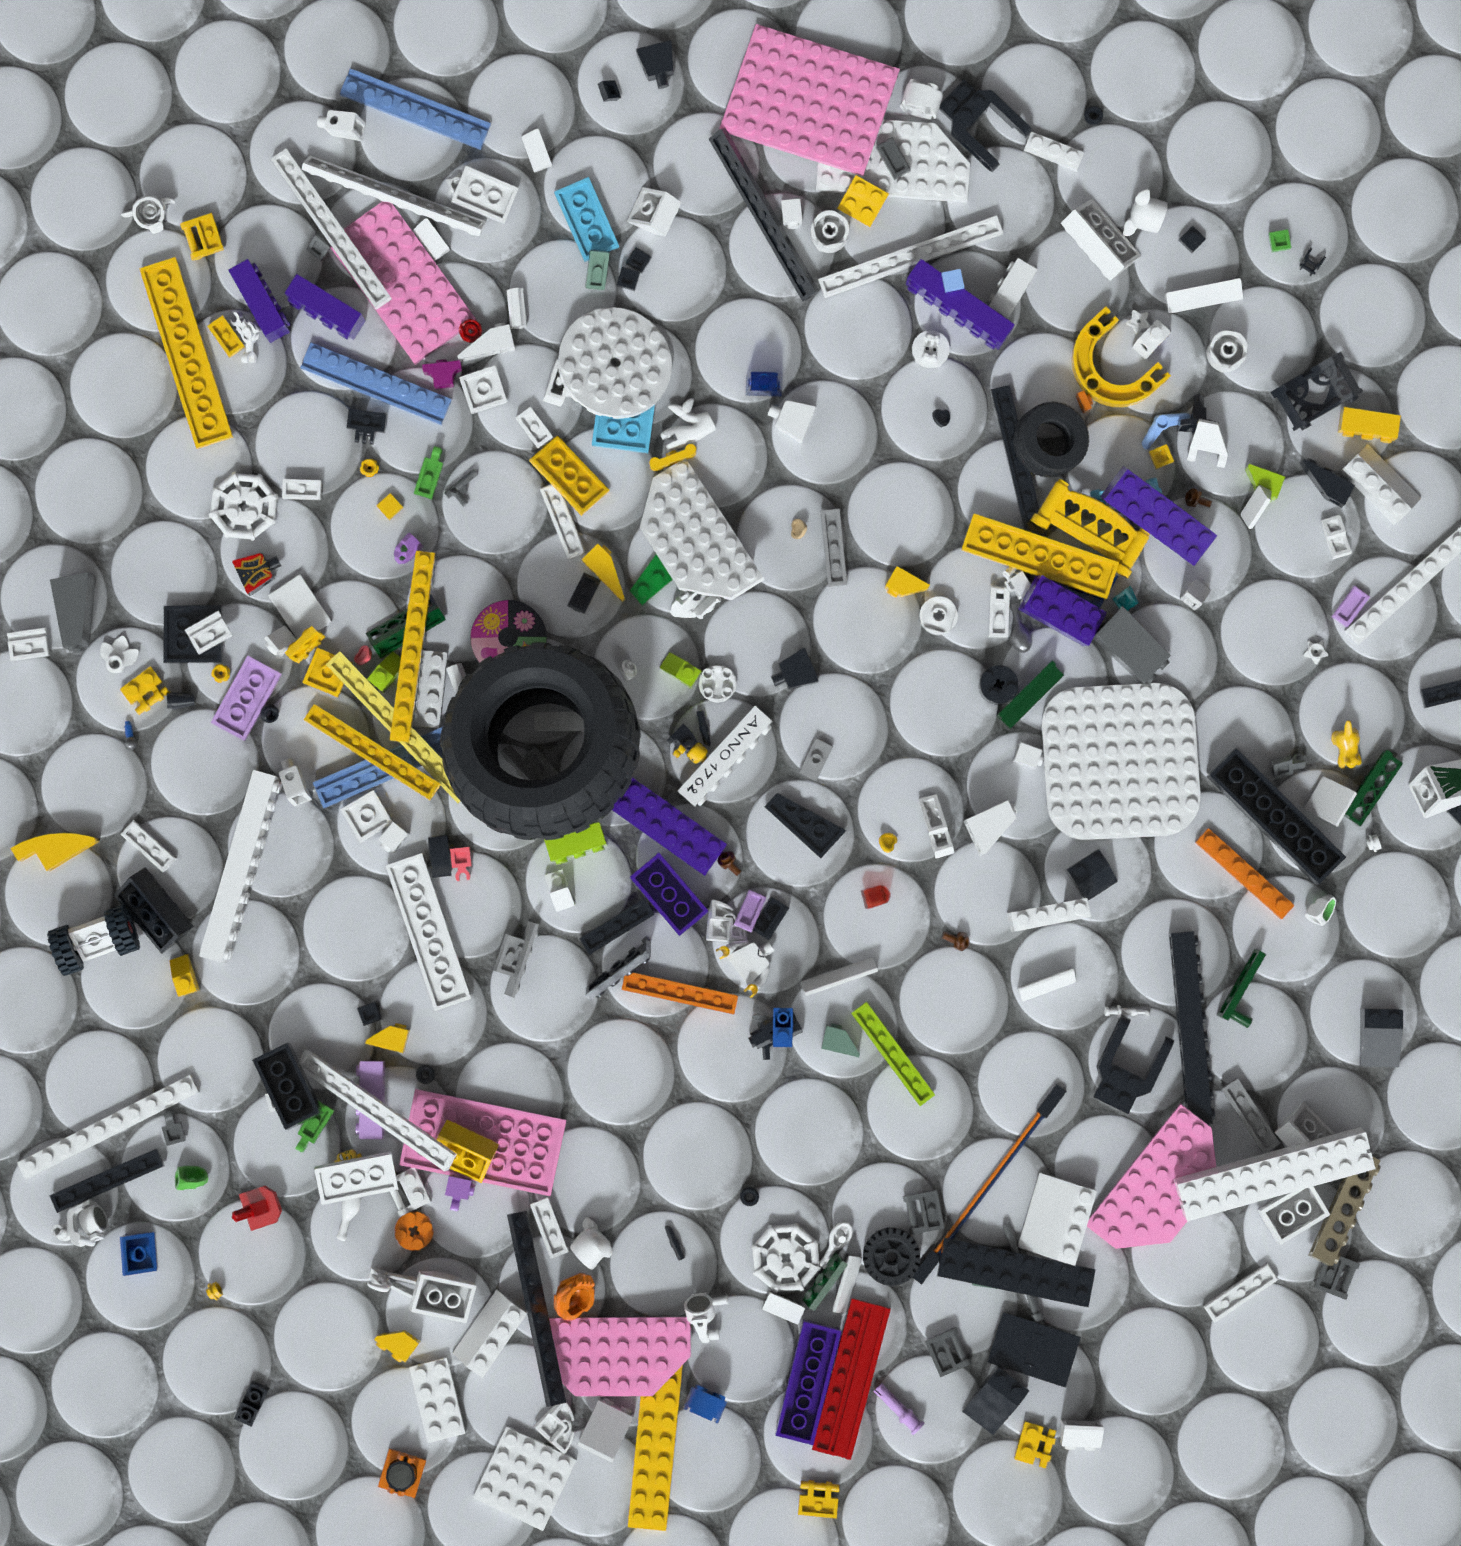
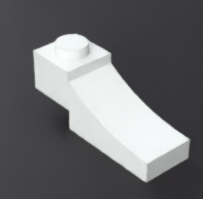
(936, 826)

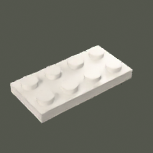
(430, 690)
(356, 1178)
(437, 1400)

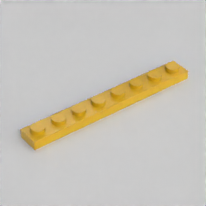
(372, 752)

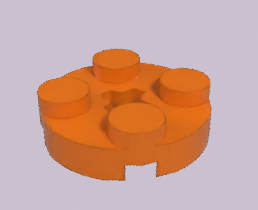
(403, 1233)

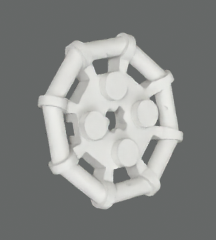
(236, 497)
(785, 1246)

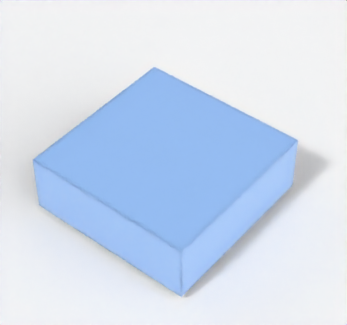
(952, 280)

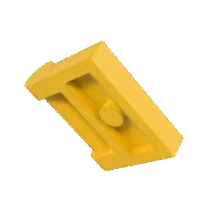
(208, 235)

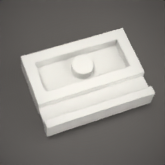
(208, 632)
(28, 644)

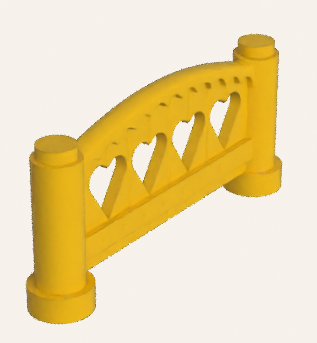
(1053, 513)

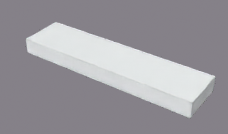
(563, 522)
(1240, 1292)

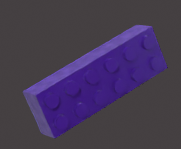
(959, 305)
(1158, 515)
(669, 827)
(808, 1382)

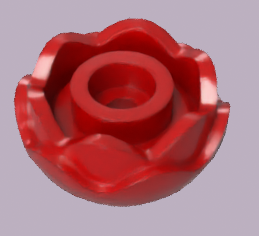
(472, 325)

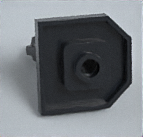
(1198, 412)

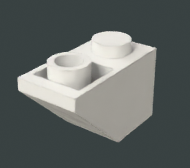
(279, 641)

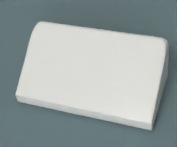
(536, 150)
(431, 239)
(1256, 506)
(783, 1307)

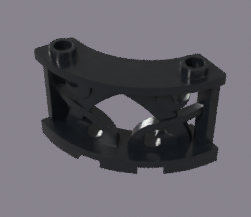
(1327, 367)

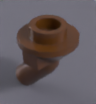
(1194, 497)
(726, 861)
(960, 942)

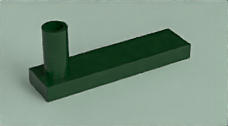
(1228, 1009)

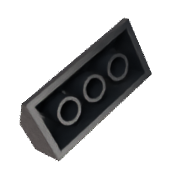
(153, 910)

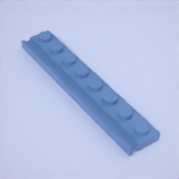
(415, 109)
(376, 383)
(366, 775)

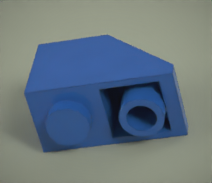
(782, 1027)

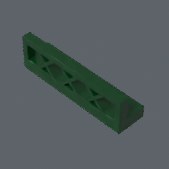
(393, 638)
(1030, 695)
(1368, 783)

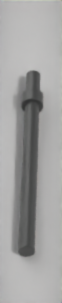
(1037, 1316)

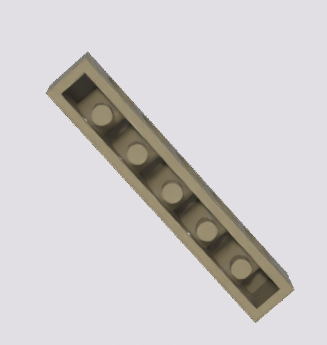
(1319, 1250)

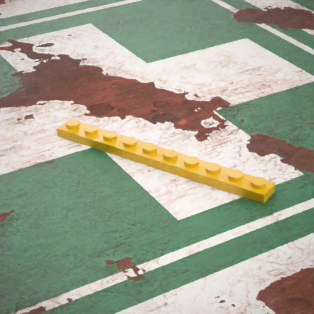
(412, 646)

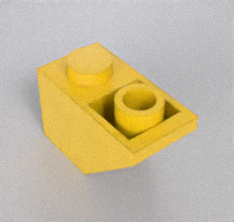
(399, 1343)

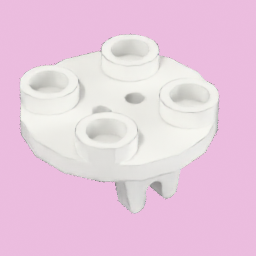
(930, 358)

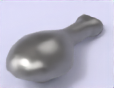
(1020, 635)

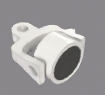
(92, 1220)
(700, 1311)

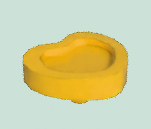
(887, 842)

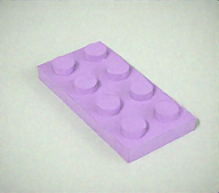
(246, 698)

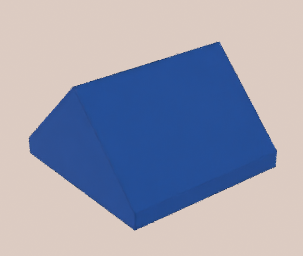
(138, 1253)

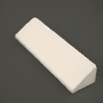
(1204, 296)
(839, 976)

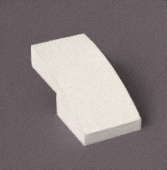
(1335, 536)

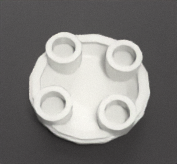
(717, 683)

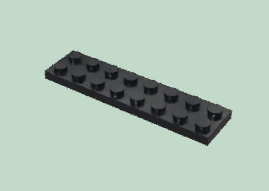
(1016, 1272)

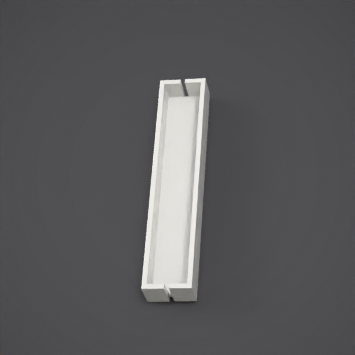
(240, 867)
(1274, 1173)

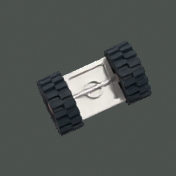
(92, 939)

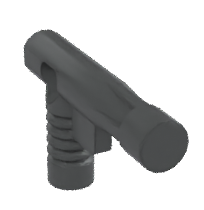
(461, 489)

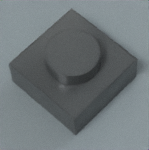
(319, 247)

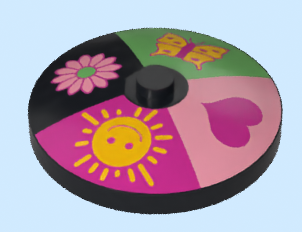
(505, 625)

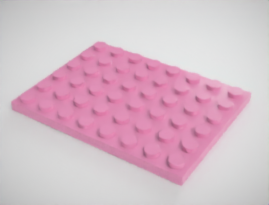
(809, 100)

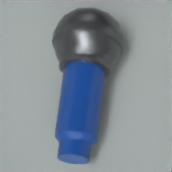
(130, 742)

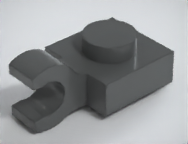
(1285, 765)
(174, 1131)

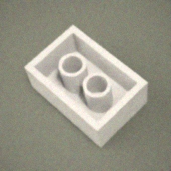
(1293, 1213)

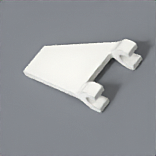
(1210, 439)

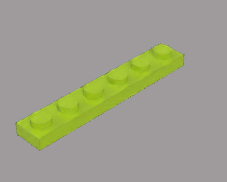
(893, 1054)

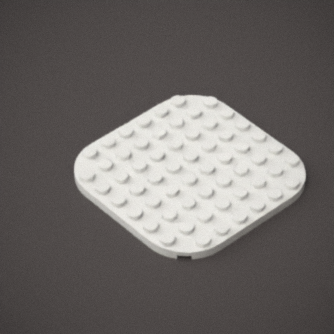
(1120, 761)

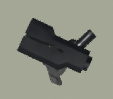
(763, 1036)

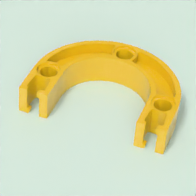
(1105, 392)

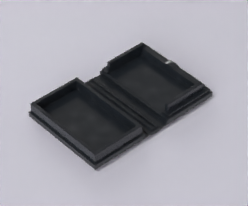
(1034, 1349)

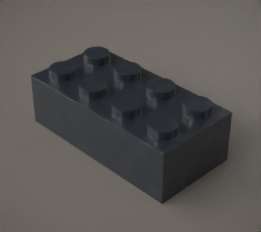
(287, 1086)

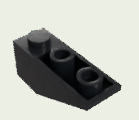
(1331, 487)

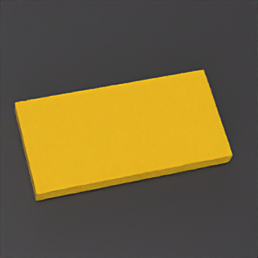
(569, 475)

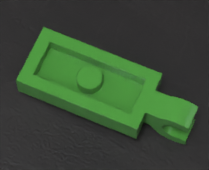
(429, 475)
(313, 1128)

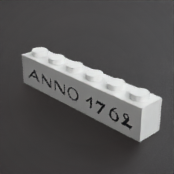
(725, 756)

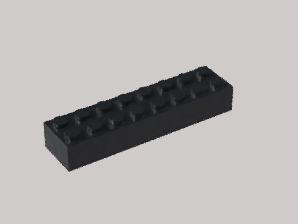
(1276, 816)

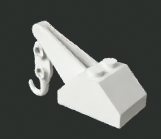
(434, 1292)

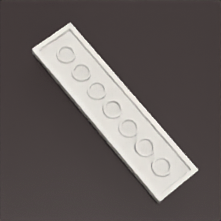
(428, 932)

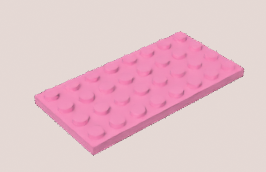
(423, 304)
(526, 1140)

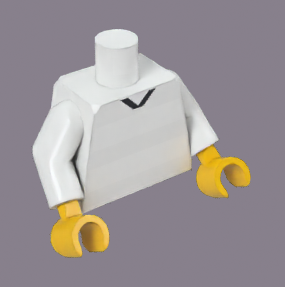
(749, 962)

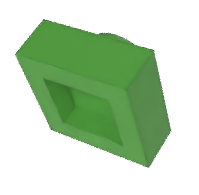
(1279, 240)

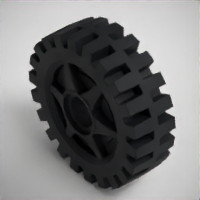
(880, 1245)

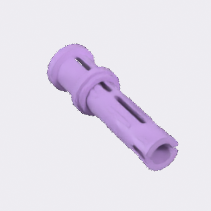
(905, 1415)

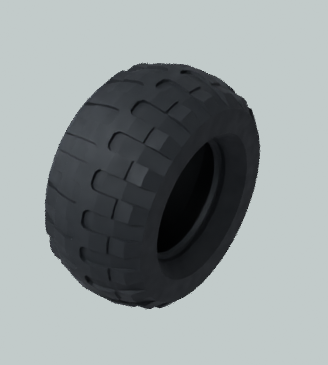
(502, 690)

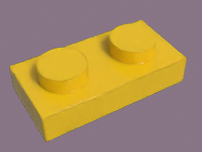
(226, 336)

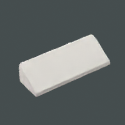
(1047, 984)
(846, 1284)

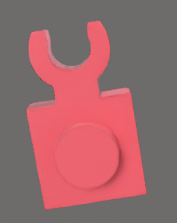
(461, 859)

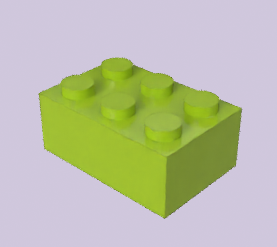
(576, 844)

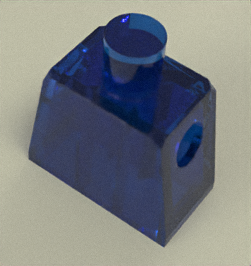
(764, 384)

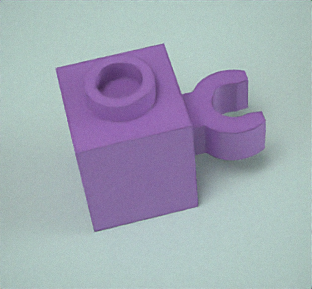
(459, 1189)

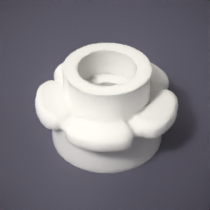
(1373, 842)

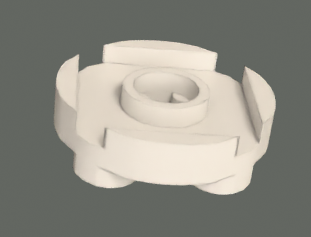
(943, 625)

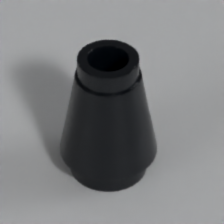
(179, 700)

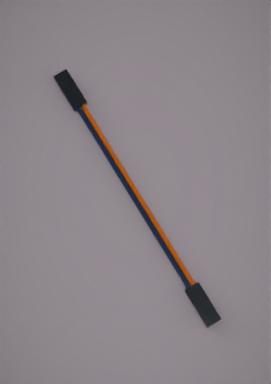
(1044, 1109)

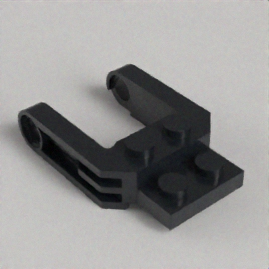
(966, 106)
(1120, 1086)

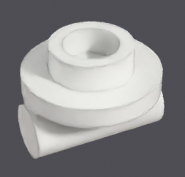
(627, 669)

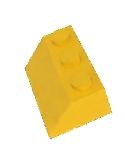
(472, 1150)

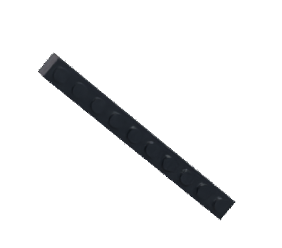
(1190, 1025)

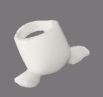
(149, 212)
(1145, 214)
(591, 1245)

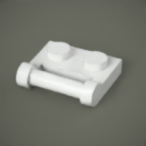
(413, 1189)

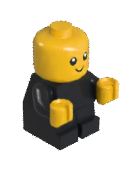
(687, 743)

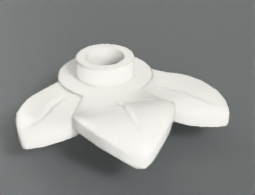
(118, 652)

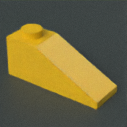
(602, 565)

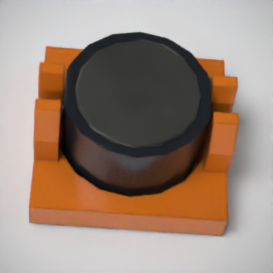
(401, 1473)

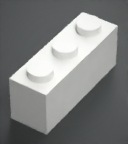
(1012, 287)

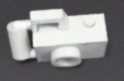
(1018, 582)

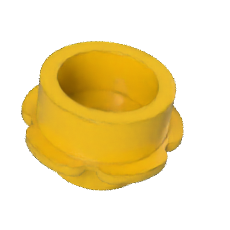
(364, 467)
(220, 668)
(214, 1291)

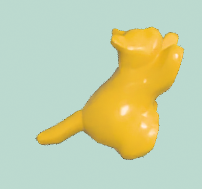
(1347, 743)

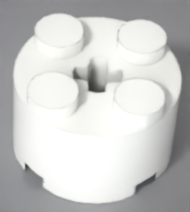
(921, 99)
(837, 225)
(1227, 361)

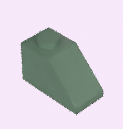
(838, 1041)

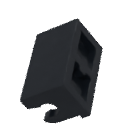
(770, 918)

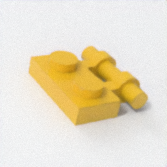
(305, 644)
(142, 685)
(1029, 1442)
(818, 1506)

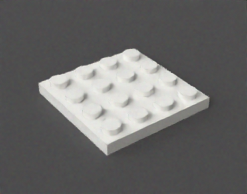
(524, 1478)

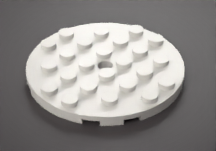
(608, 389)

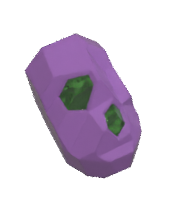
(406, 549)

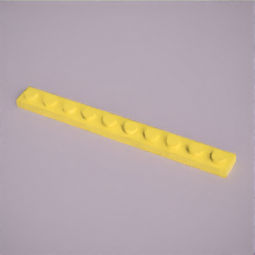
(384, 713)

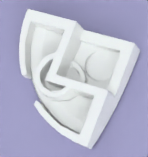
(721, 924)
(557, 1427)

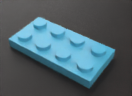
(586, 218)

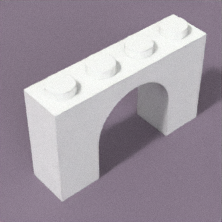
(1049, 915)

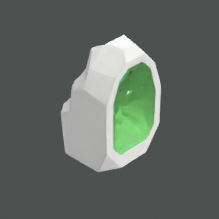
(1321, 909)

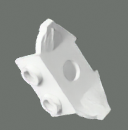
(687, 607)

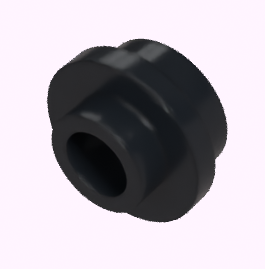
(1096, 110)
(273, 715)
(420, 1070)
(749, 1202)

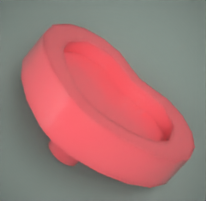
(363, 655)

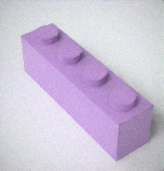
(372, 1079)

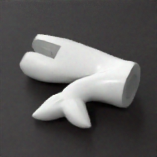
(687, 435)

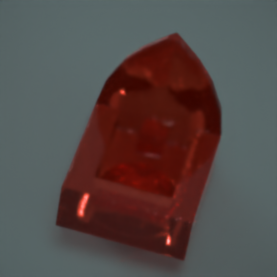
(875, 896)

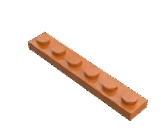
(1244, 873)
(680, 993)

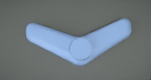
(1161, 423)

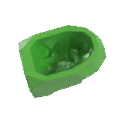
(190, 1177)

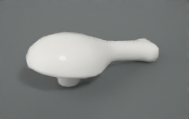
(349, 1210)
(838, 1238)

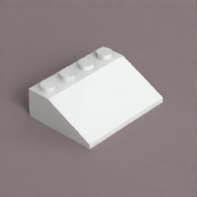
(1057, 1218)

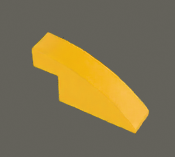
(53, 848)

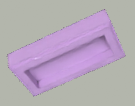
(1350, 606)
(750, 910)

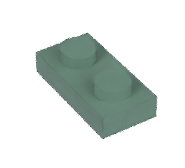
(597, 269)

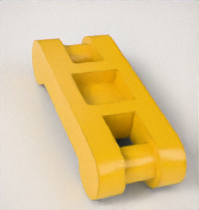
(672, 458)

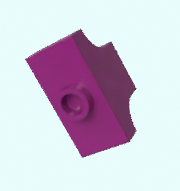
(442, 372)

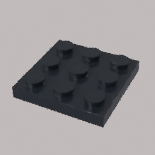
(176, 642)

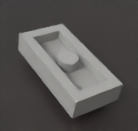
(816, 759)

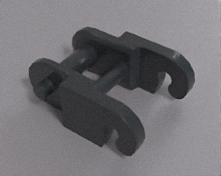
(1306, 259)

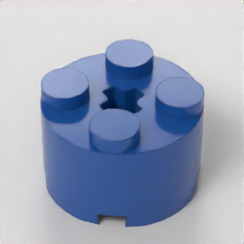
(704, 1404)

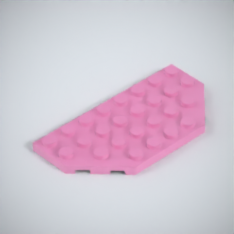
(1145, 1201)
(620, 1353)

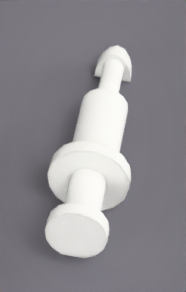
(1124, 1011)

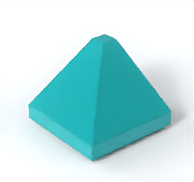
(1126, 599)

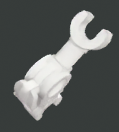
(249, 332)

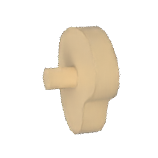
(798, 528)

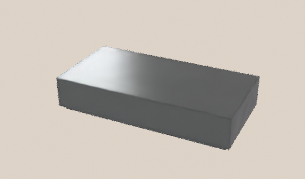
(893, 158)

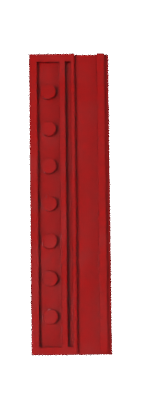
(851, 1379)

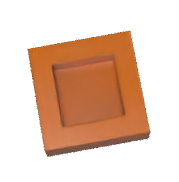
(1084, 401)

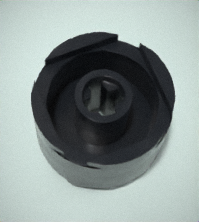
(1003, 675)

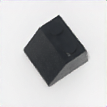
(1091, 875)

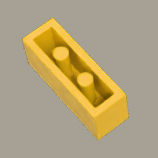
(1369, 424)

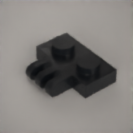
(366, 424)

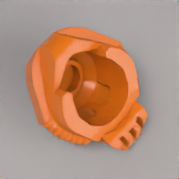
(574, 1296)

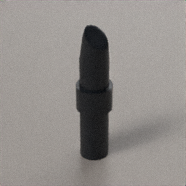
(703, 727)
(674, 1242)

